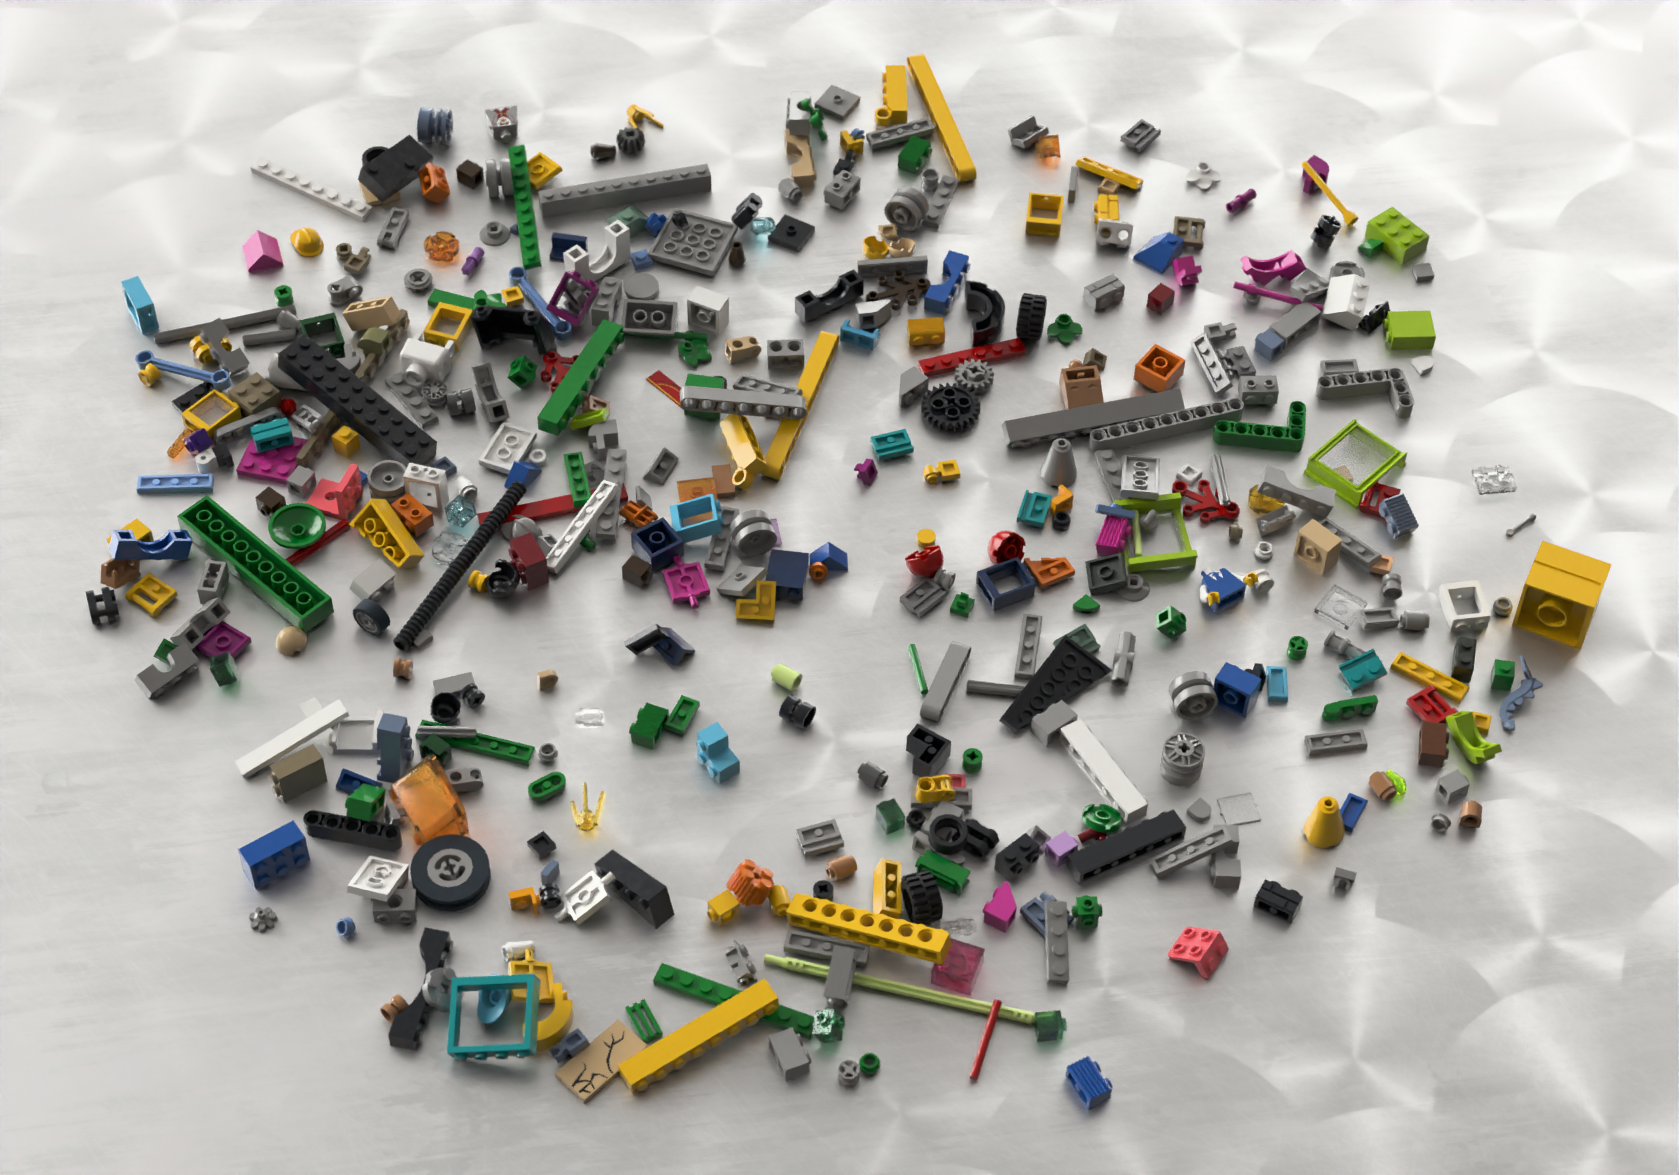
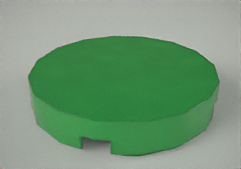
(1102, 818)

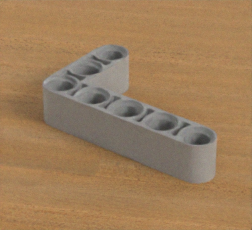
(1369, 383)

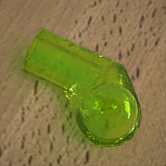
(1398, 781)

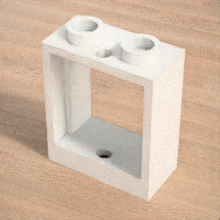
(435, 477)
(1460, 591)

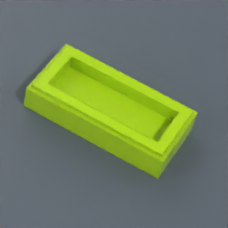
(589, 418)

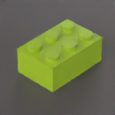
(1400, 236)

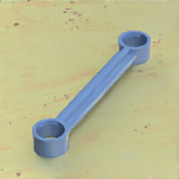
(540, 303)
(185, 370)

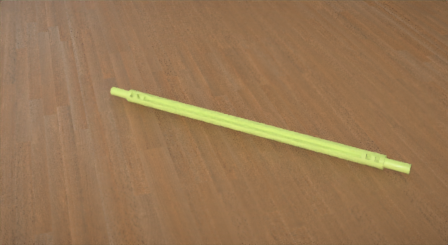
(905, 989)

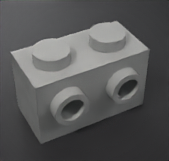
(842, 189)
(1263, 389)

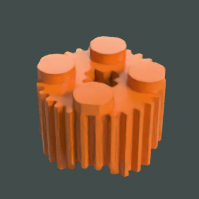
(751, 883)

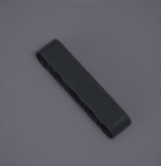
(343, 830)

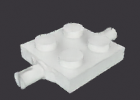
(585, 897)

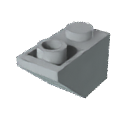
(872, 313)
(912, 385)

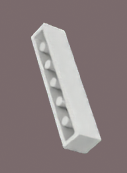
(1103, 771)

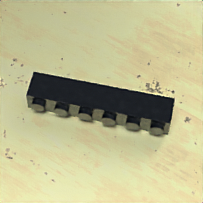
(1126, 846)

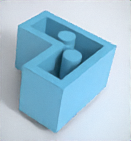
(716, 754)

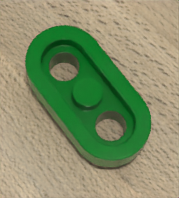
(546, 786)

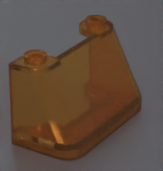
(430, 801)

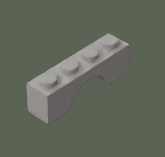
(796, 117)
(1277, 486)

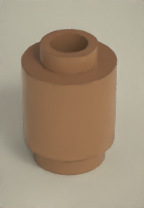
(1382, 786)
(841, 867)

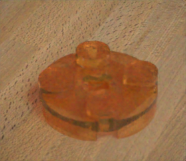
(433, 247)

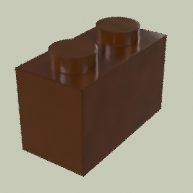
(1432, 744)

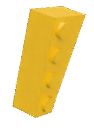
(386, 531)

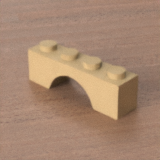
(802, 171)

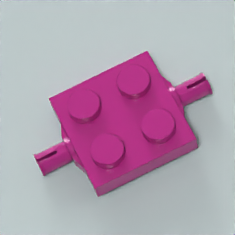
(686, 582)

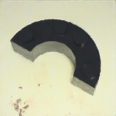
(991, 305)

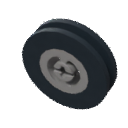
(434, 882)

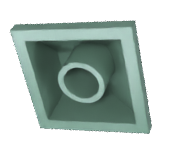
(630, 217)

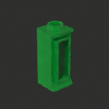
(944, 871)

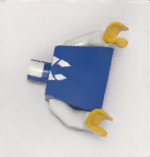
(1224, 587)

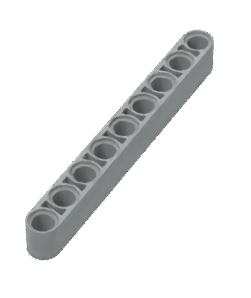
(1165, 425)

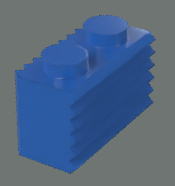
(1088, 1082)

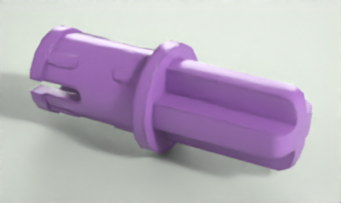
(472, 261)

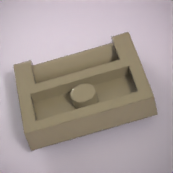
(1182, 229)

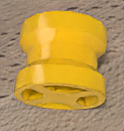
(149, 375)
(478, 581)

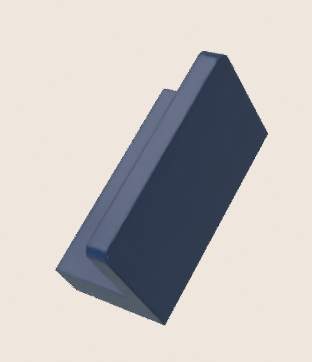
(563, 242)
(673, 647)

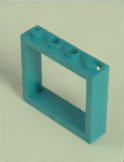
(485, 983)

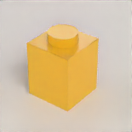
(346, 442)

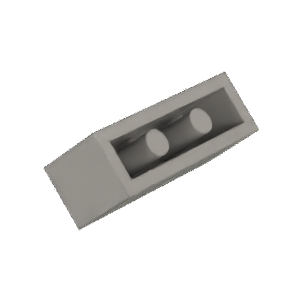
(1296, 323)

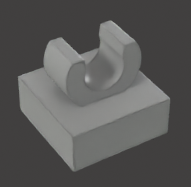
(393, 815)
(1344, 875)

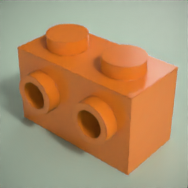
(434, 183)
(413, 514)

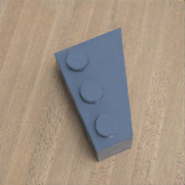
(395, 747)

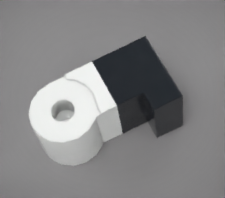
(214, 458)

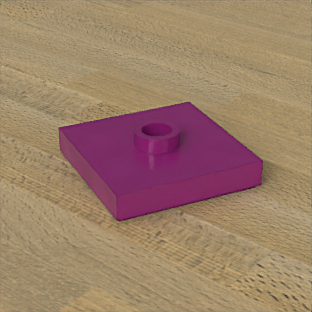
(223, 639)

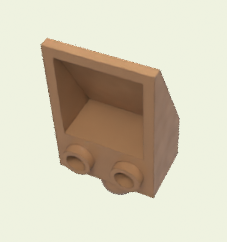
(1080, 385)

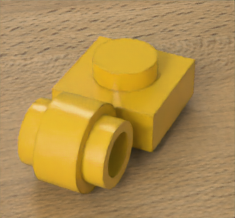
(946, 469)

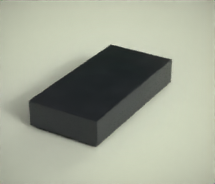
(646, 639)

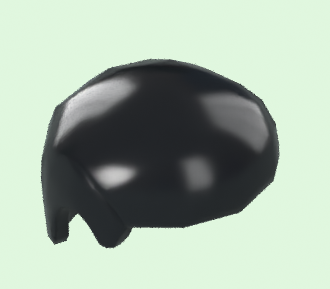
(445, 708)

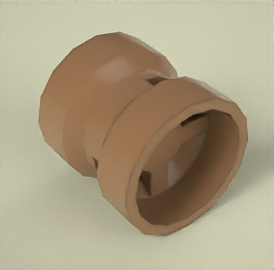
(395, 1007)

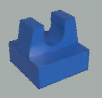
(655, 223)

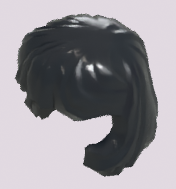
(503, 582)

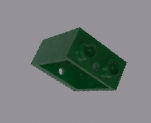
(327, 323)

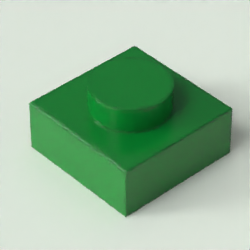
(163, 650)

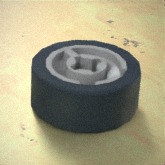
(371, 617)

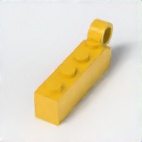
(895, 98)
(744, 449)

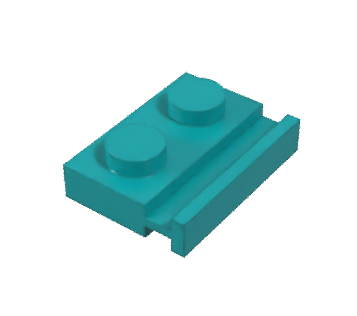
(892, 444)
(1034, 508)
(1362, 670)

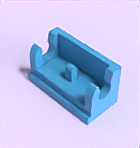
(858, 336)

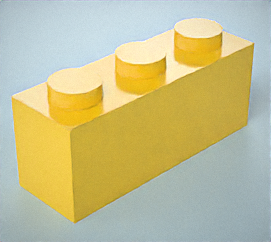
(887, 888)

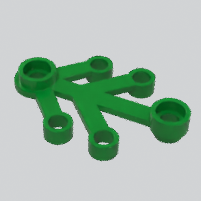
(816, 118)

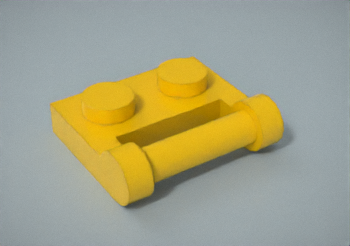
(155, 590)

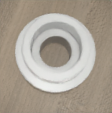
(1264, 550)

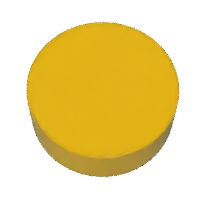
(926, 538)

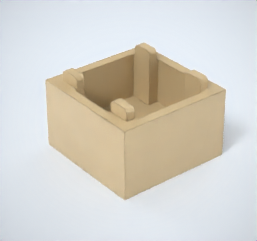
(1317, 547)

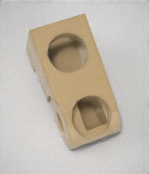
(742, 348)

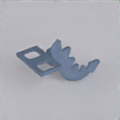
(1517, 697)

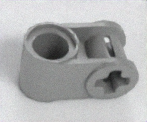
(345, 289)

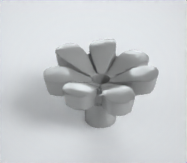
(262, 918)

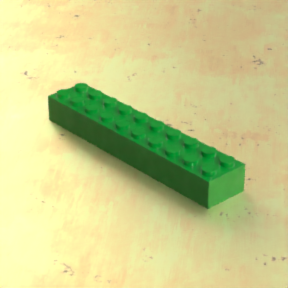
(256, 564)

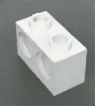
(1115, 227)

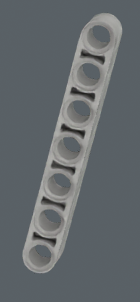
(742, 402)

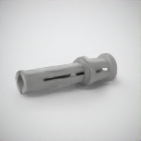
(1342, 645)

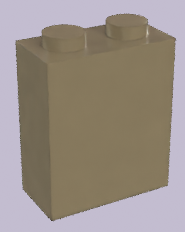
(298, 773)

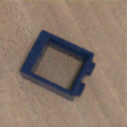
(1013, 566)

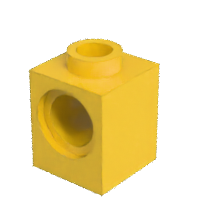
(723, 908)

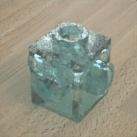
(460, 511)

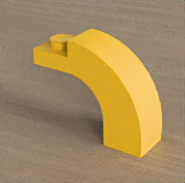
(558, 1023)

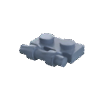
(1035, 912)

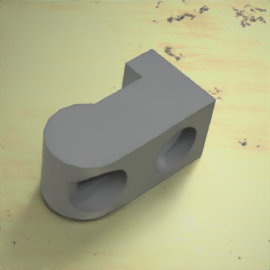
(465, 779)

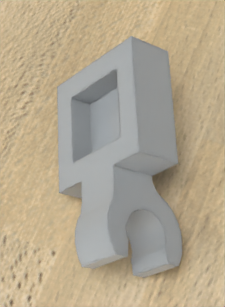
(1218, 332)

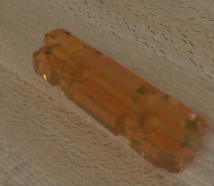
(178, 444)

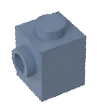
(1268, 344)

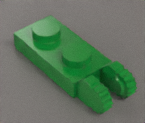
(1350, 707)

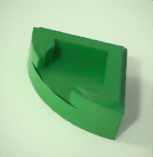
(1086, 604)

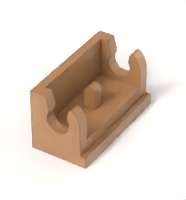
(118, 573)

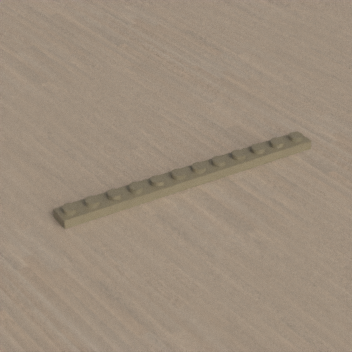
(365, 372)

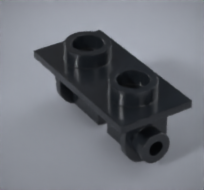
(1375, 317)

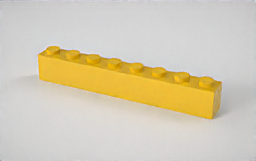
(698, 1036)

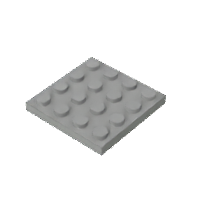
(694, 246)

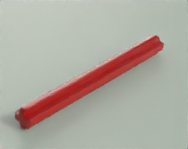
(327, 537)

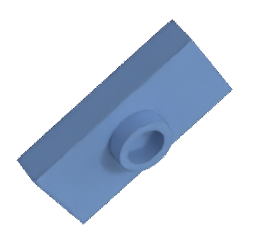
(1114, 510)

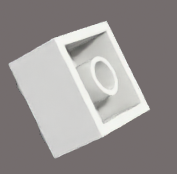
(708, 310)

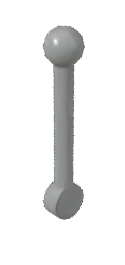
(1510, 532)

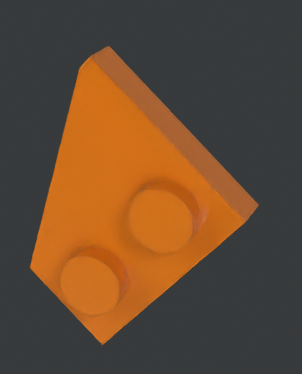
(1049, 570)

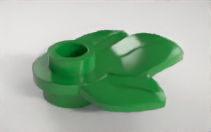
(483, 299)
(1064, 329)
(694, 351)

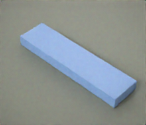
(175, 483)

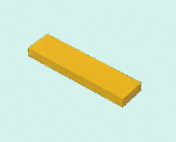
(1109, 172)
(1429, 676)

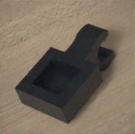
(846, 164)

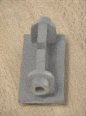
(1275, 520)
(746, 969)

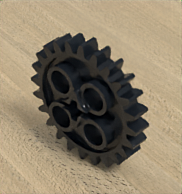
(950, 407)

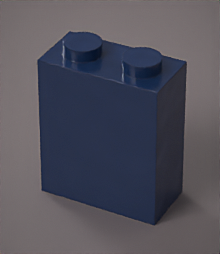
(789, 572)

